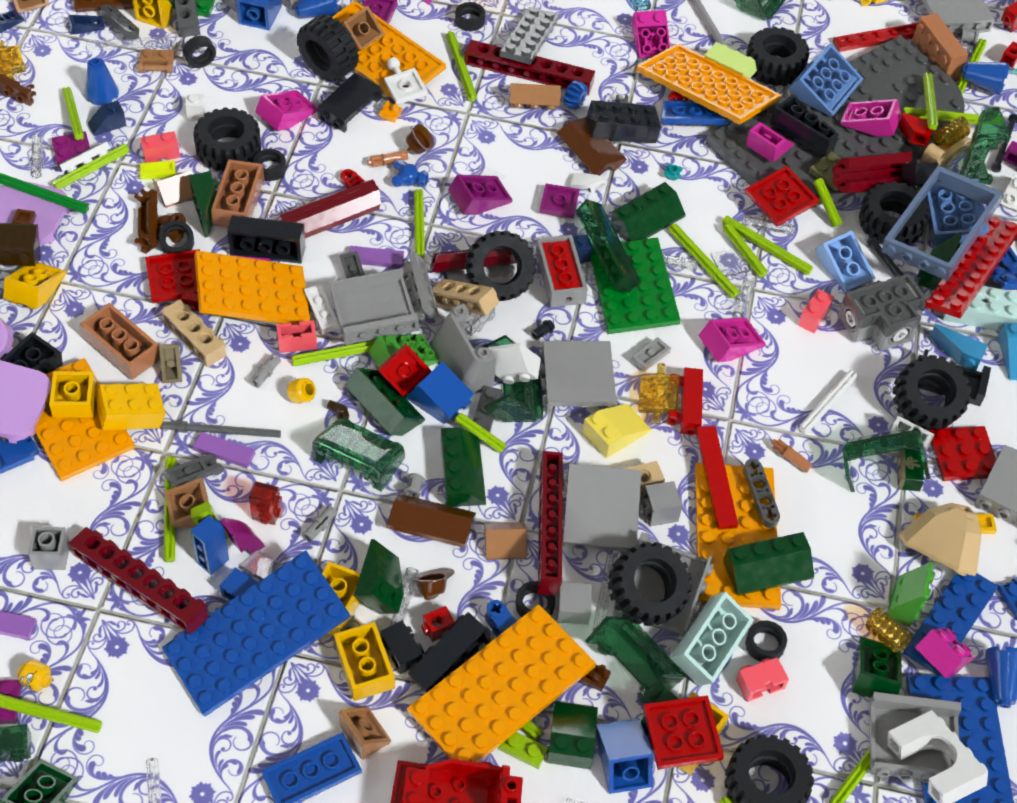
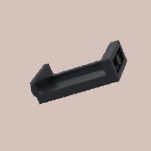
(348, 101)
(977, 381)

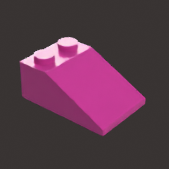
(284, 109)
(873, 117)
(730, 338)

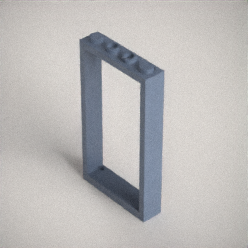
(958, 184)

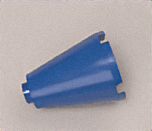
(314, 8)
(986, 75)
(99, 83)
(1002, 675)

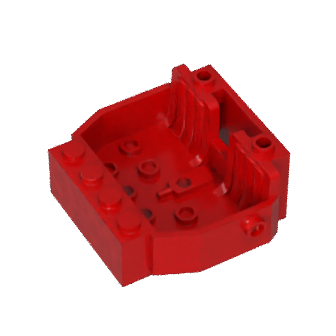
(461, 783)

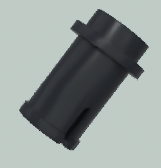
(543, 329)

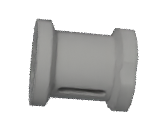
(969, 36)
(414, 485)

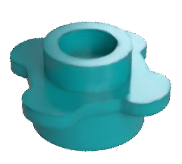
(673, 172)

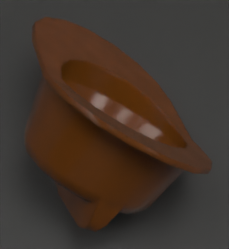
(419, 139)
(433, 582)

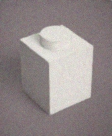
(195, 106)

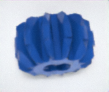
(575, 95)

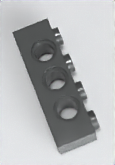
(187, 17)

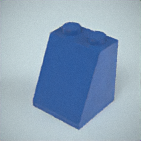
(258, 13)
(441, 394)
(625, 755)

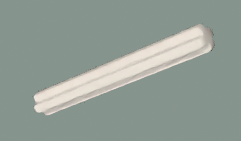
(827, 402)

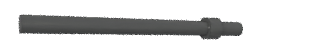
(184, 426)

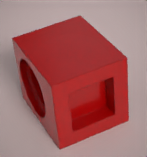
(439, 616)

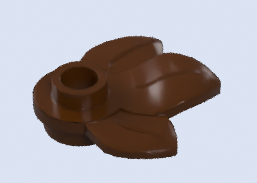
(175, 235)

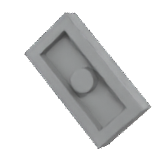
(650, 354)

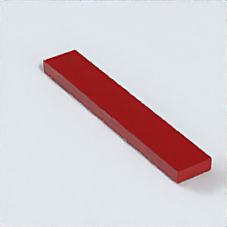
(874, 37)
(716, 478)

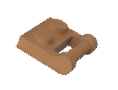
(156, 60)

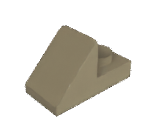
(170, 363)

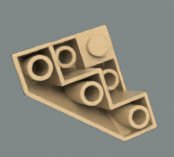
(947, 536)

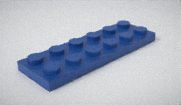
(956, 610)

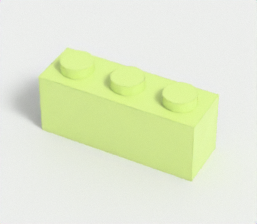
(732, 59)

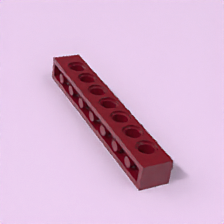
(540, 71)
(550, 523)
(139, 580)

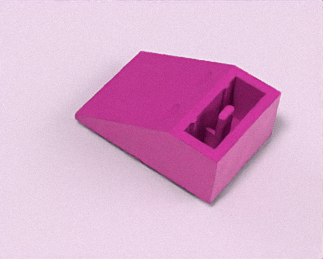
(650, 32)

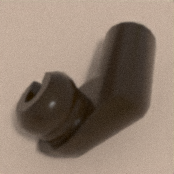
(340, 409)

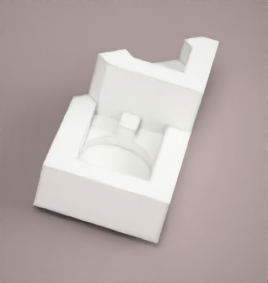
(587, 181)

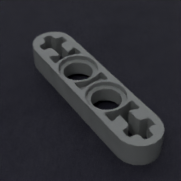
(119, 22)
(758, 493)

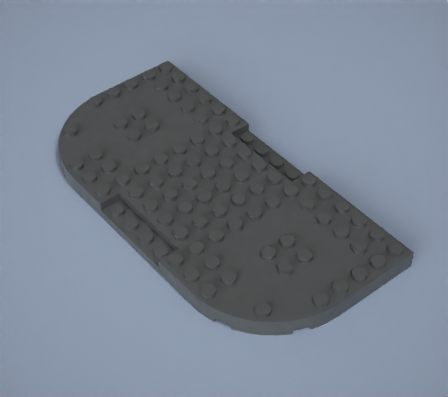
(887, 73)

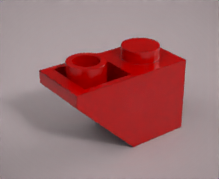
(915, 130)

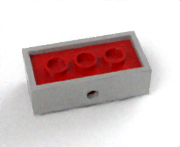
(561, 271)

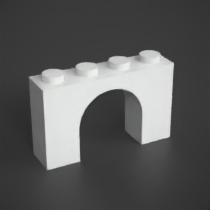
(932, 733)

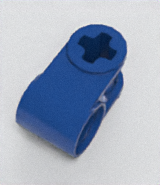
(498, 617)

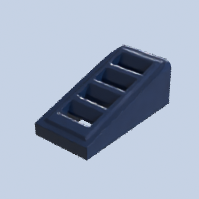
(8, 22)
(79, 24)

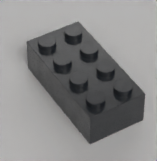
(623, 121)
(266, 239)

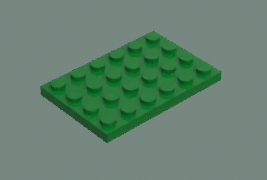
(649, 302)

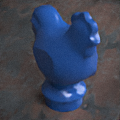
(408, 175)

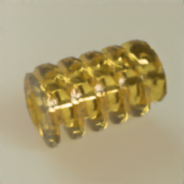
(952, 132)
(887, 630)

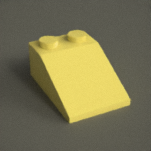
(614, 428)

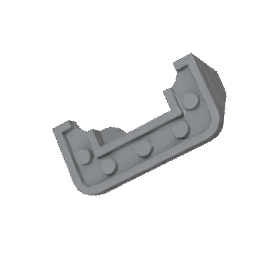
(452, 347)

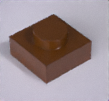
(24, 217)

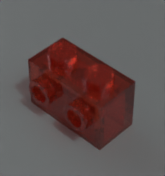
(265, 503)

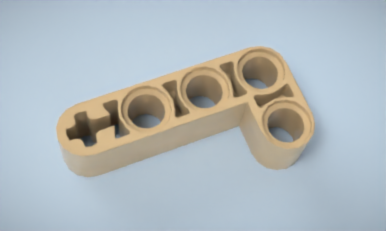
(943, 155)

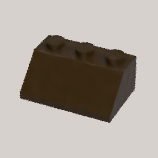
(19, 244)

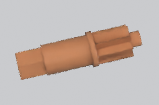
(383, 159)
(792, 455)

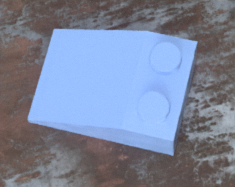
(845, 261)

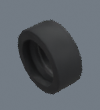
(470, 24)
(194, 44)
(271, 155)
(172, 226)
(532, 587)
(770, 628)

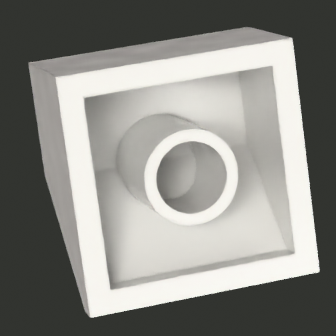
(515, 363)

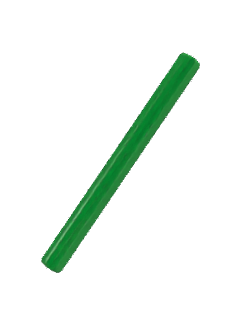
(44, 193)

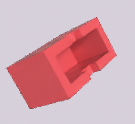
(160, 147)
(816, 311)
(296, 337)
(762, 677)

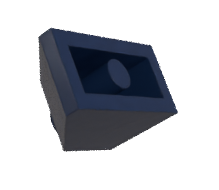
(107, 118)
(583, 247)

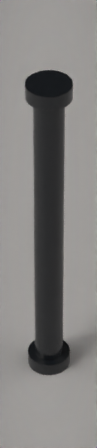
(996, 166)
(872, 241)

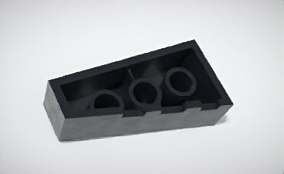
(804, 126)
(34, 354)
(449, 652)

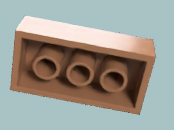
(940, 45)
(237, 191)
(120, 341)

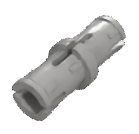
(265, 370)
(319, 523)

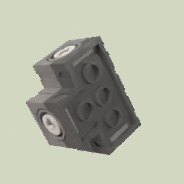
(884, 311)

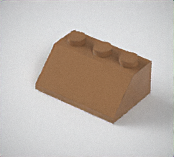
(535, 95)

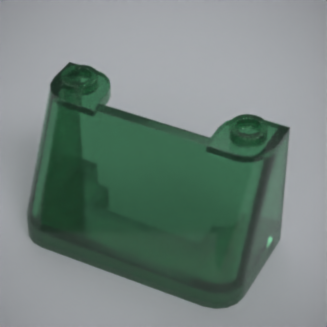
(987, 134)
(360, 450)

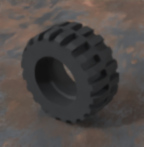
(779, 43)
(327, 48)
(225, 124)
(893, 198)
(512, 243)
(950, 381)
(669, 568)
(771, 753)

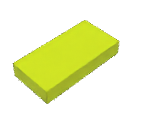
(157, 170)

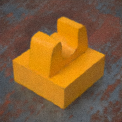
(390, 112)

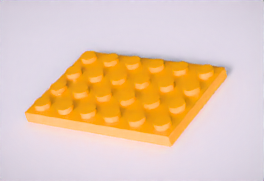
(250, 288)
(78, 442)

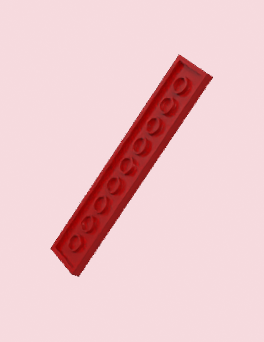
(973, 271)

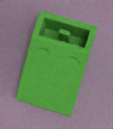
(386, 346)
(910, 594)

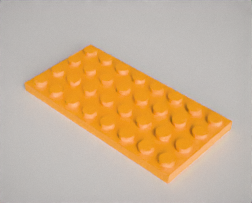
(374, 58)
(708, 83)
(716, 542)
(501, 687)

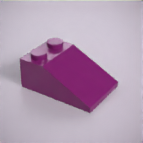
(478, 193)

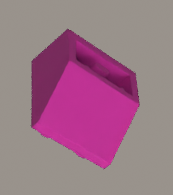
(767, 142)
(945, 651)

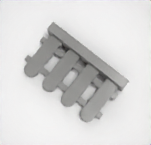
(420, 285)

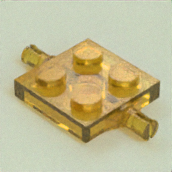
(11, 60)
(658, 393)

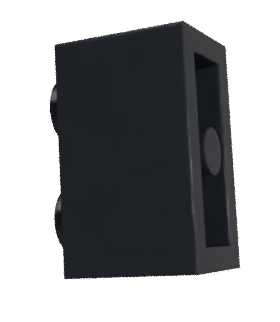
(917, 173)
(401, 646)

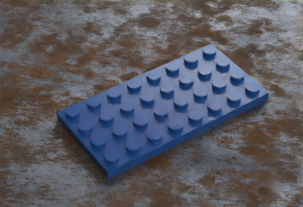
(256, 633)
(977, 730)

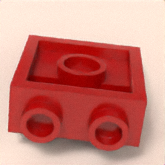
(404, 370)

